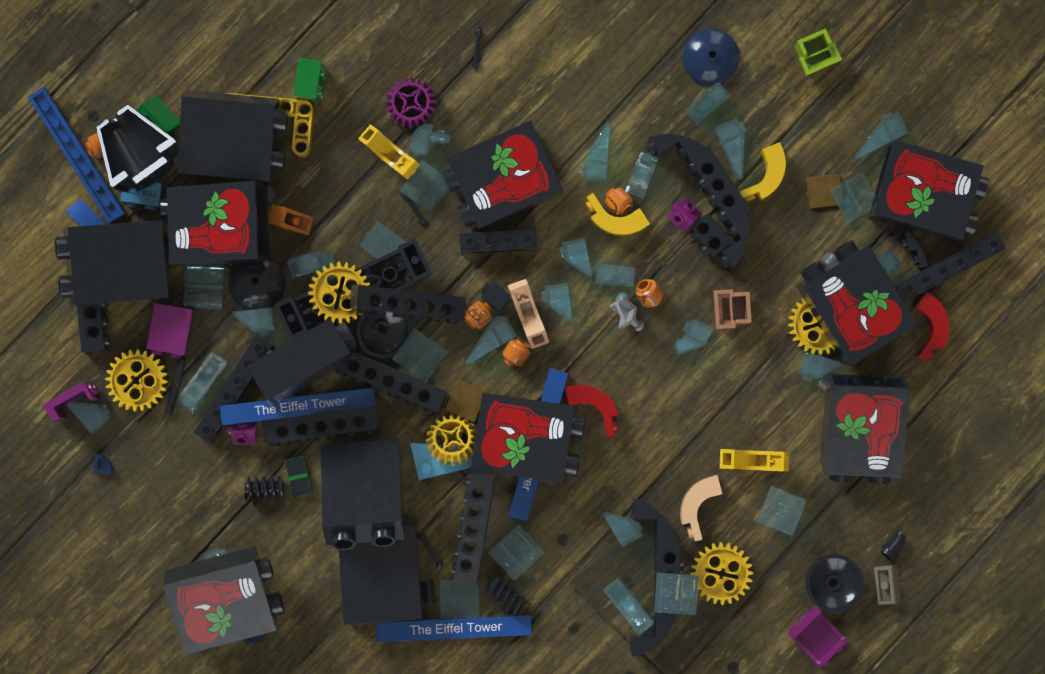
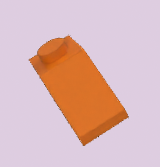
(290, 220)

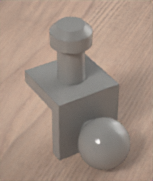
(627, 312)

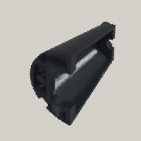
(135, 150)

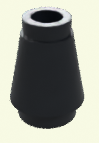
(893, 546)

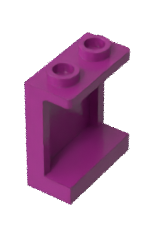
(169, 330)
(54, 406)
(817, 637)

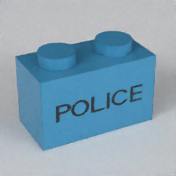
(148, 197)

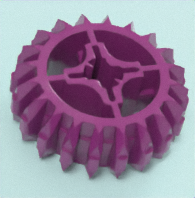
(405, 110)

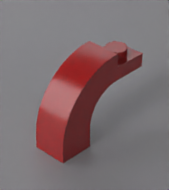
(938, 322)
(590, 395)

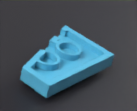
(429, 467)

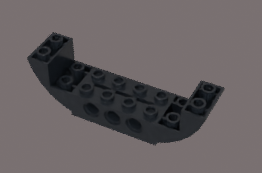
(701, 157)

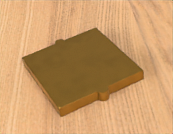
(818, 190)
(465, 400)

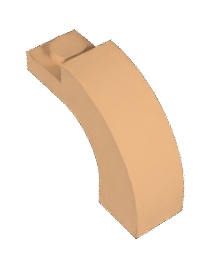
(528, 314)
(692, 500)

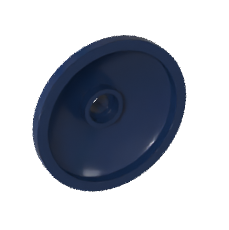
(707, 69)

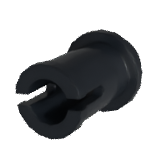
(428, 592)

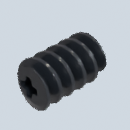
(264, 488)
(505, 595)

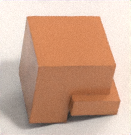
(731, 308)

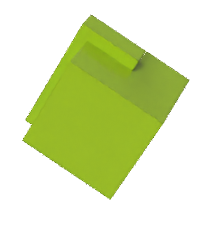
(817, 52)

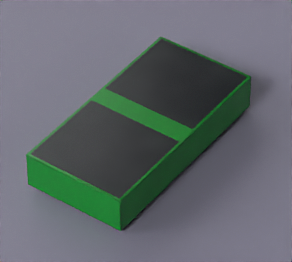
(298, 476)

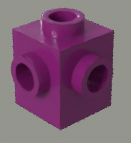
(684, 214)
(244, 433)

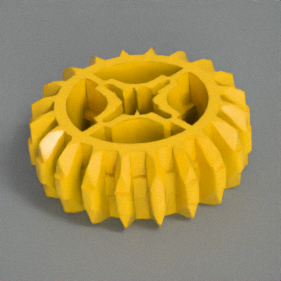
(441, 431)

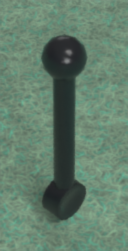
(475, 64)
(422, 220)
(422, 537)

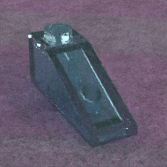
(886, 131)
(732, 141)
(596, 160)
(494, 336)
(201, 382)
(628, 605)

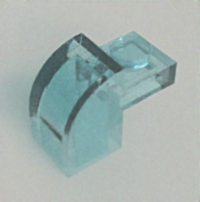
(422, 139)
(641, 174)
(309, 263)
(614, 275)

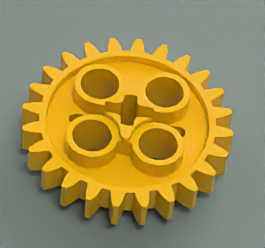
(322, 289)
(822, 342)
(125, 366)
(725, 556)

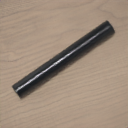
(175, 387)

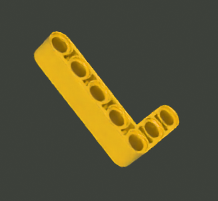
(300, 119)

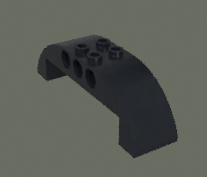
(393, 271)
(664, 543)

